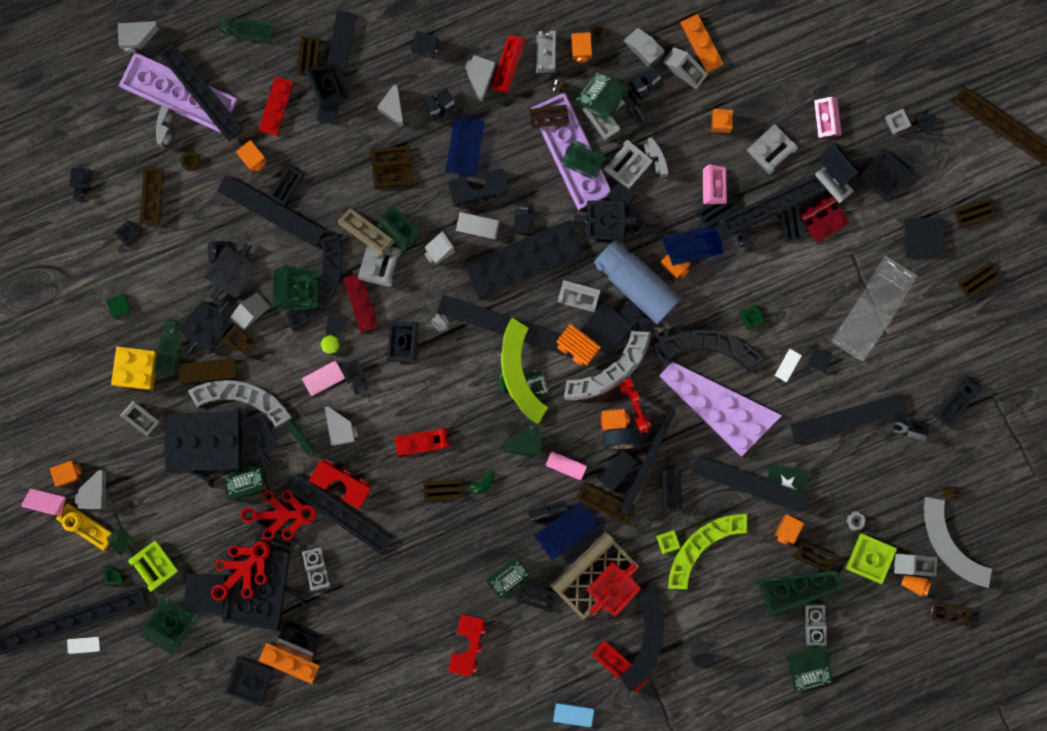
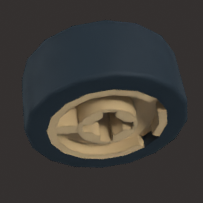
(621, 439)

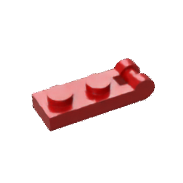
(421, 442)

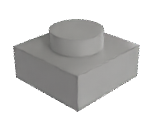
(897, 121)

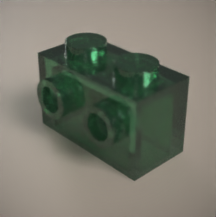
(583, 160)
(398, 228)

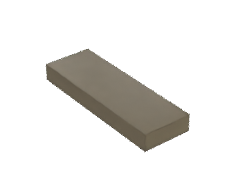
(366, 231)

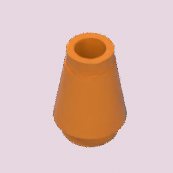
(916, 584)

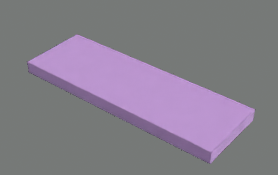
(162, 87)
(558, 140)

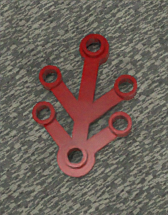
(642, 421)
(282, 515)
(243, 569)

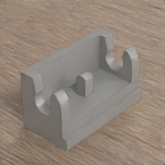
(545, 52)
(578, 296)

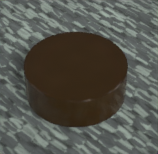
(190, 161)

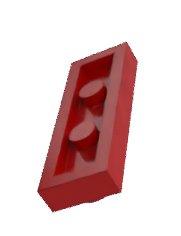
(508, 64)
(276, 106)
(613, 661)

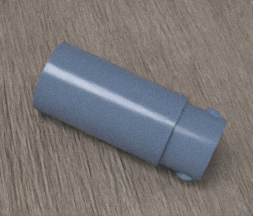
(637, 281)

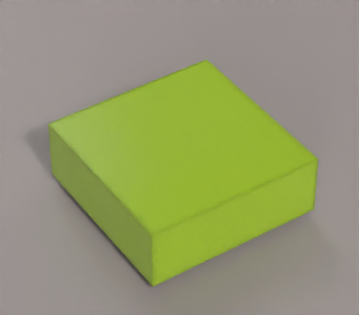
(668, 542)

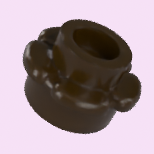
(602, 33)
(558, 86)
(951, 493)

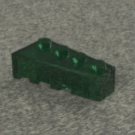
(794, 591)

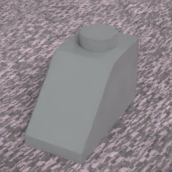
(135, 35)
(644, 47)
(685, 67)
(480, 74)
(439, 249)
(340, 429)
(93, 492)
(915, 565)

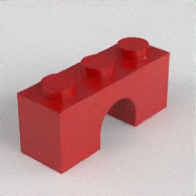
(356, 490)
(465, 662)

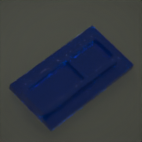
(465, 146)
(693, 245)
(566, 531)

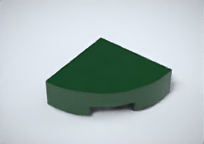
(112, 576)

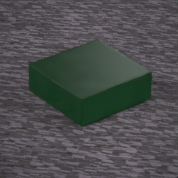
(118, 306)
(751, 317)

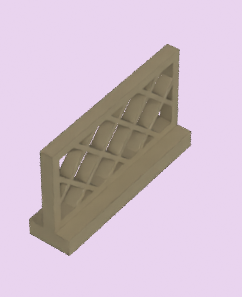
(581, 565)

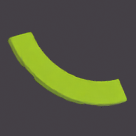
(513, 372)
(699, 542)

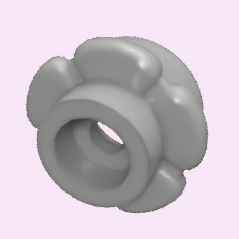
(440, 322)
(861, 521)

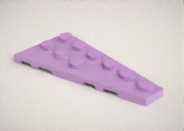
(726, 412)

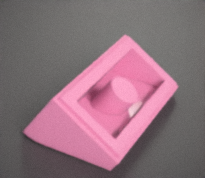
(828, 117)
(714, 185)
(323, 378)
(566, 465)
(44, 502)

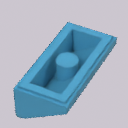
(573, 714)

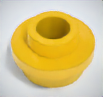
(65, 521)

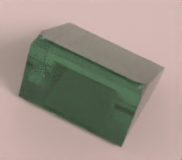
(536, 382)
(120, 540)

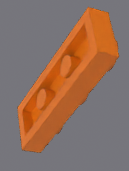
(701, 43)
(289, 663)

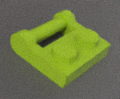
(158, 561)

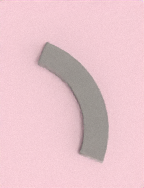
(614, 374)
(241, 392)
(947, 550)

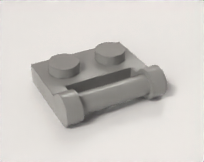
(769, 143)
(632, 169)
(372, 266)

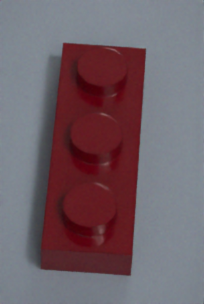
(360, 303)

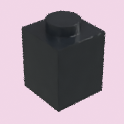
(425, 45)

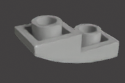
(163, 133)
(654, 152)
(477, 225)
(316, 569)
(815, 624)

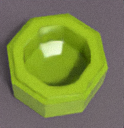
(330, 344)

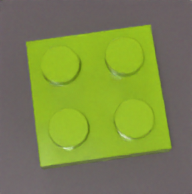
(871, 558)

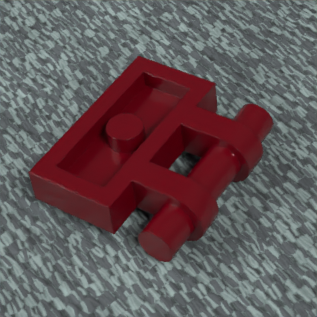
(827, 225)

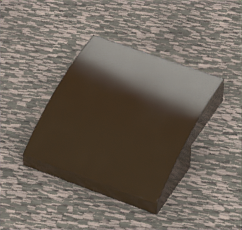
(391, 167)

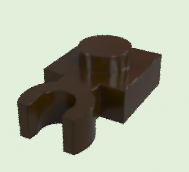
(237, 340)

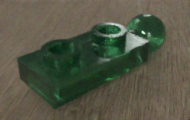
(248, 29)
(168, 349)

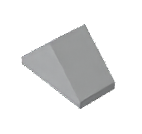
(391, 106)
(249, 311)
(139, 418)

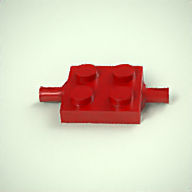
(613, 589)

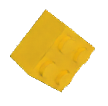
(134, 368)

